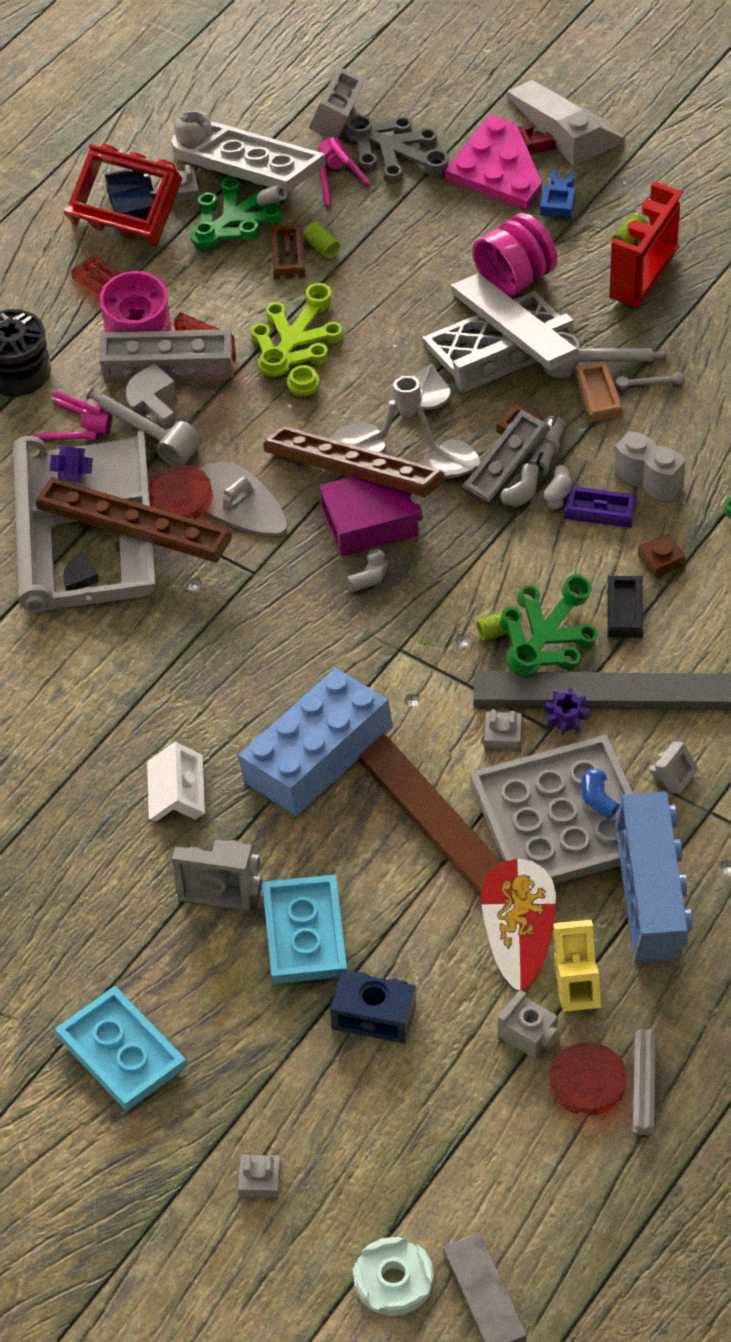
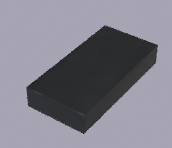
(624, 607)

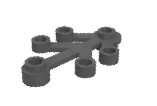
(362, 131)

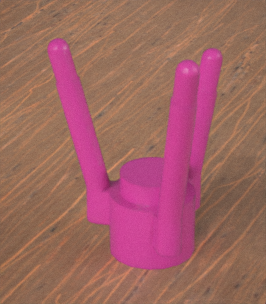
(336, 158)
(93, 418)

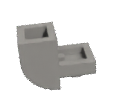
(152, 395)

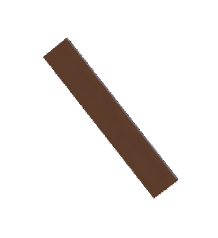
(354, 461)
(134, 519)
(429, 811)

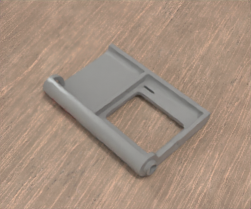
(117, 470)

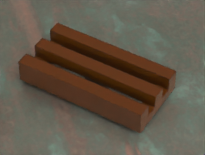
(288, 268)

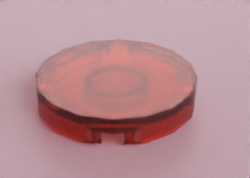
(181, 491)
(588, 1078)

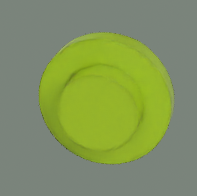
(303, 381)

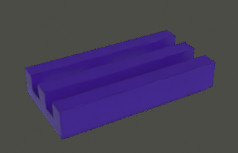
(600, 511)

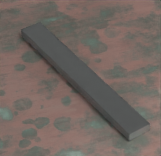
(605, 689)

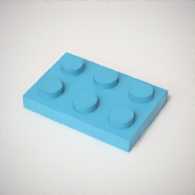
(304, 929)
(120, 1048)

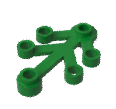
(208, 233)
(546, 631)

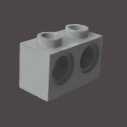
(336, 103)

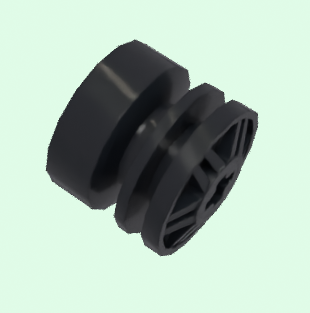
(22, 353)

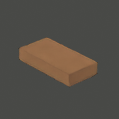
(598, 392)

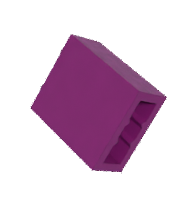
(367, 514)

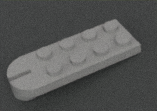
(242, 152)

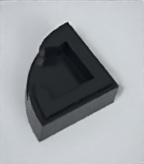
(79, 573)

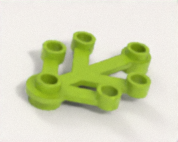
(277, 360)

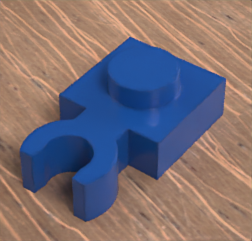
(558, 197)

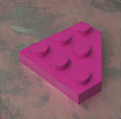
(497, 164)

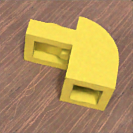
(576, 966)

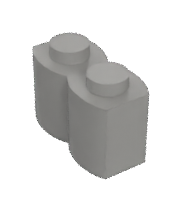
(649, 466)

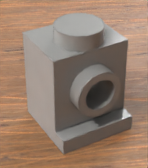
(527, 1025)

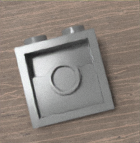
(219, 877)

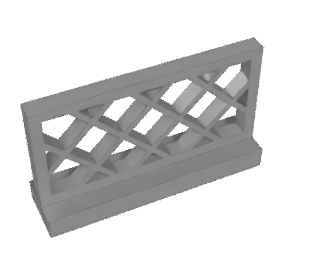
(500, 358)

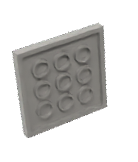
(540, 811)

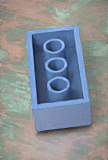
(315, 741)
(652, 877)

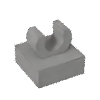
(188, 189)
(502, 730)
(674, 767)
(259, 1176)

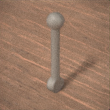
(623, 383)

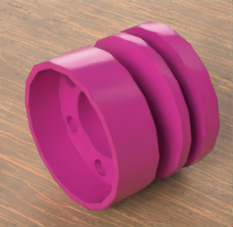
(515, 254)
(135, 303)

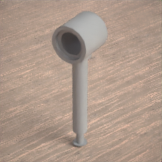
(602, 355)
(175, 443)

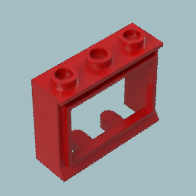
(125, 224)
(638, 267)

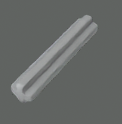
(644, 1082)

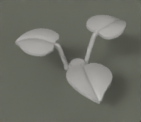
(412, 396)

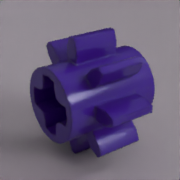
(71, 464)
(563, 701)

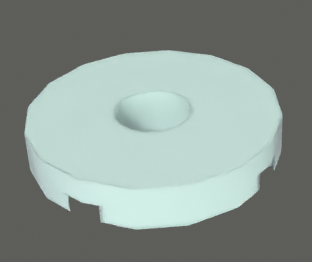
(398, 1297)

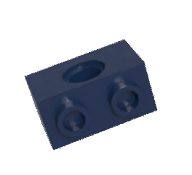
(385, 1021)

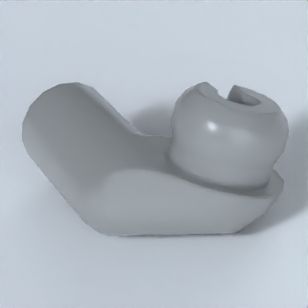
(271, 195)
(558, 488)
(523, 490)
(373, 572)

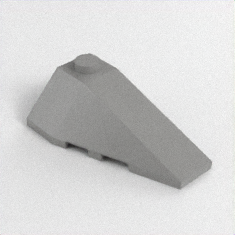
(575, 129)

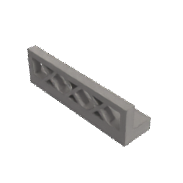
(168, 351)

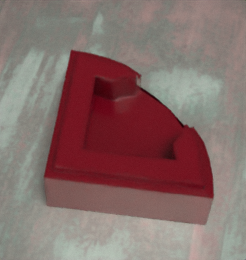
(536, 140)

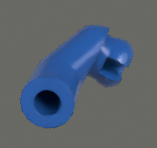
(593, 793)

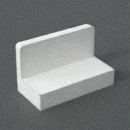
(176, 782)

